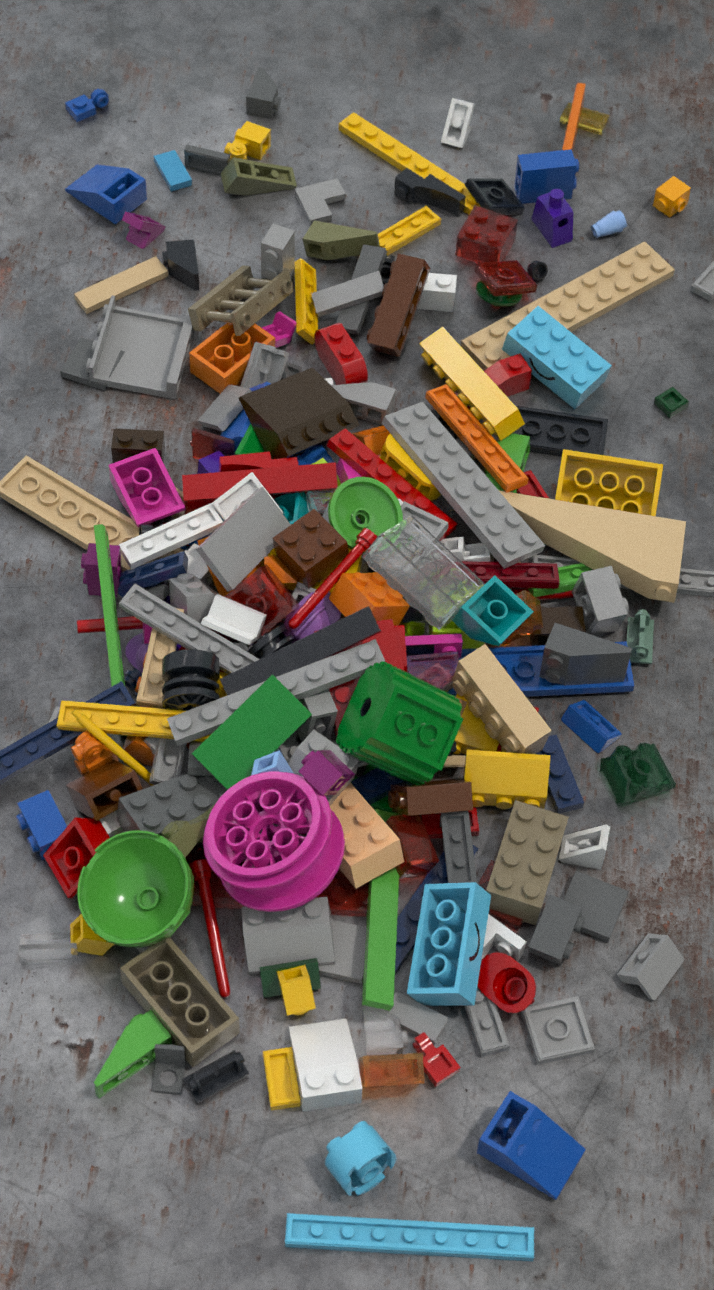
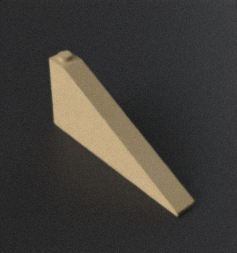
(637, 546)

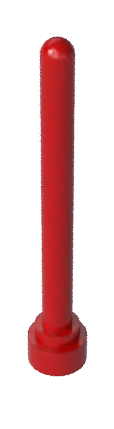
(363, 542)
(202, 873)

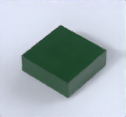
(671, 402)

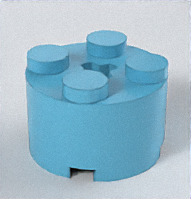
(359, 1159)

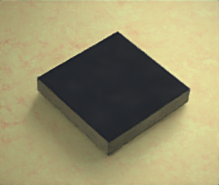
(494, 196)

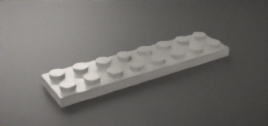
(463, 484)

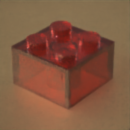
(486, 236)
(265, 594)

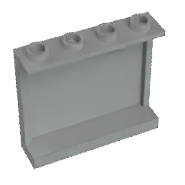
(153, 348)

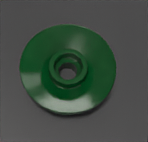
(504, 300)

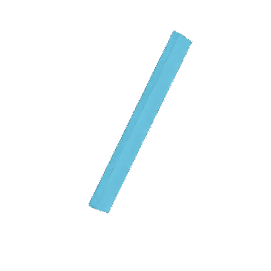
(409, 1237)

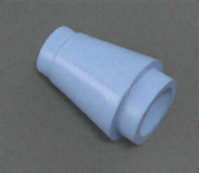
(609, 224)

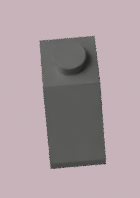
(262, 95)

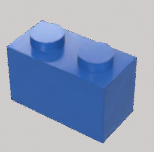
(41, 820)

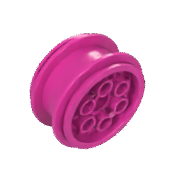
(303, 863)

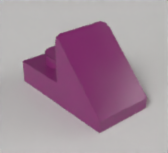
(142, 229)

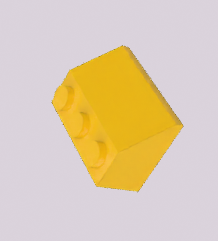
(507, 777)

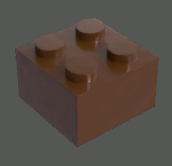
(310, 548)

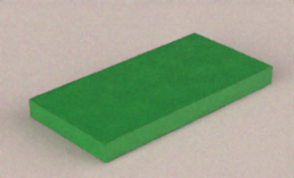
(252, 732)

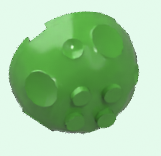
(136, 889)

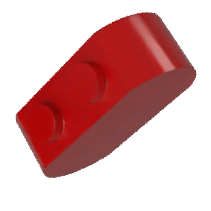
(340, 355)

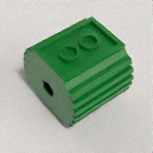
(400, 724)

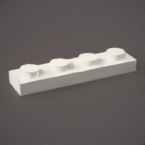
(170, 536)

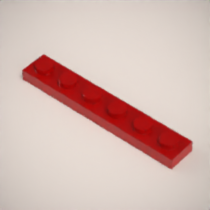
(372, 466)

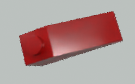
(510, 375)

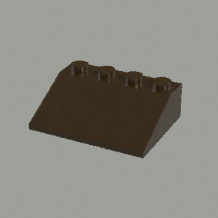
(297, 414)

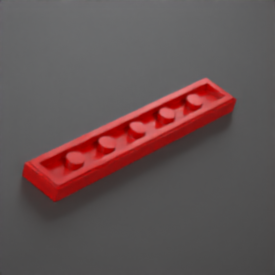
(275, 480)

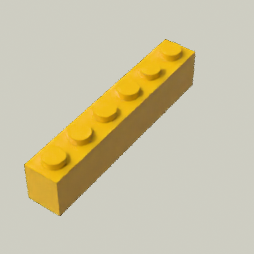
(471, 384)

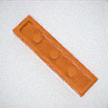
(574, 117)

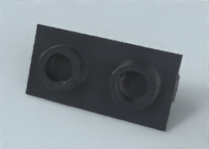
(216, 1076)

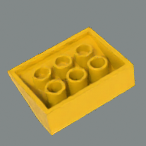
(609, 482)

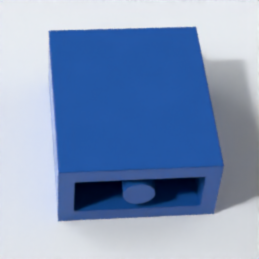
(543, 172)

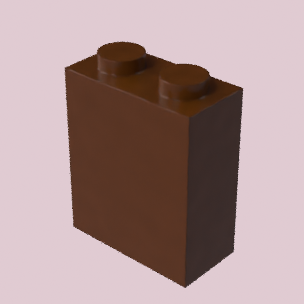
(100, 789)
(431, 797)

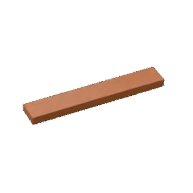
(476, 438)

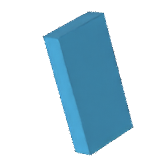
(172, 170)

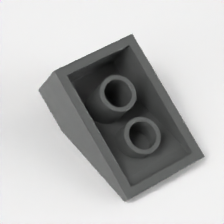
(582, 658)

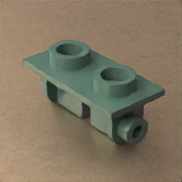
(640, 637)

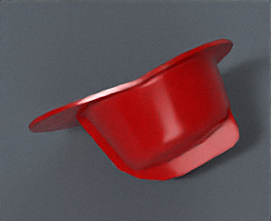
(506, 982)

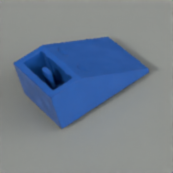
(110, 191)
(530, 1146)

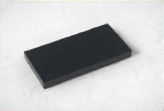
(556, 431)

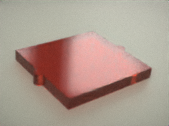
(206, 443)

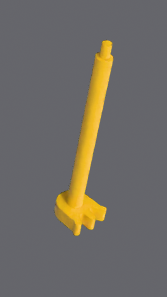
(112, 746)

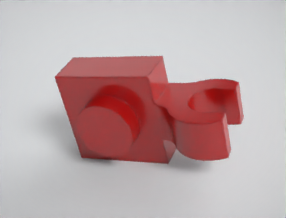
(437, 1062)

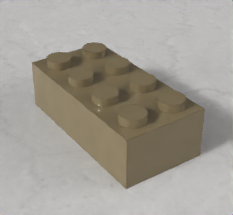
(526, 861)
(181, 1000)

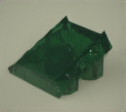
(636, 772)

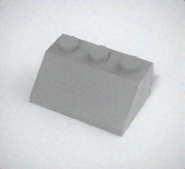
(288, 935)

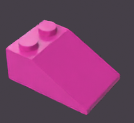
(145, 487)

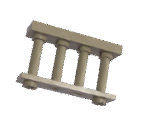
(237, 287)

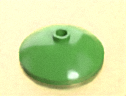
(368, 501)

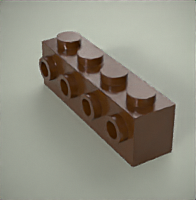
(398, 304)

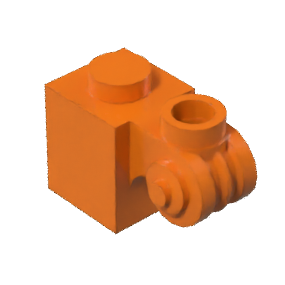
(90, 753)

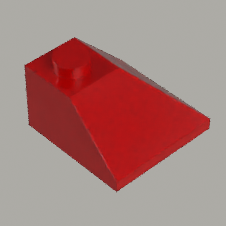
(74, 850)

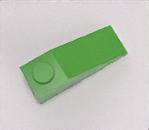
(132, 1051)

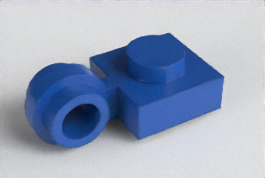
(82, 107)

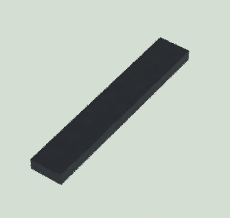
(306, 651)

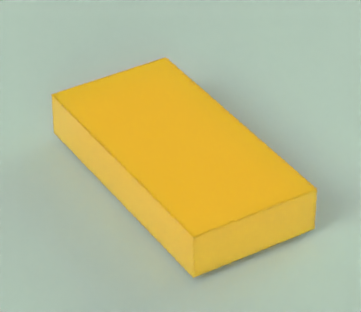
(281, 1078)

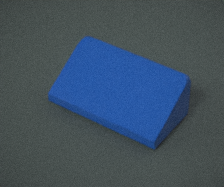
(590, 726)

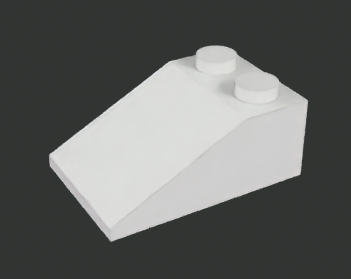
(325, 1065)

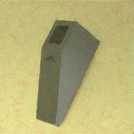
(336, 241)

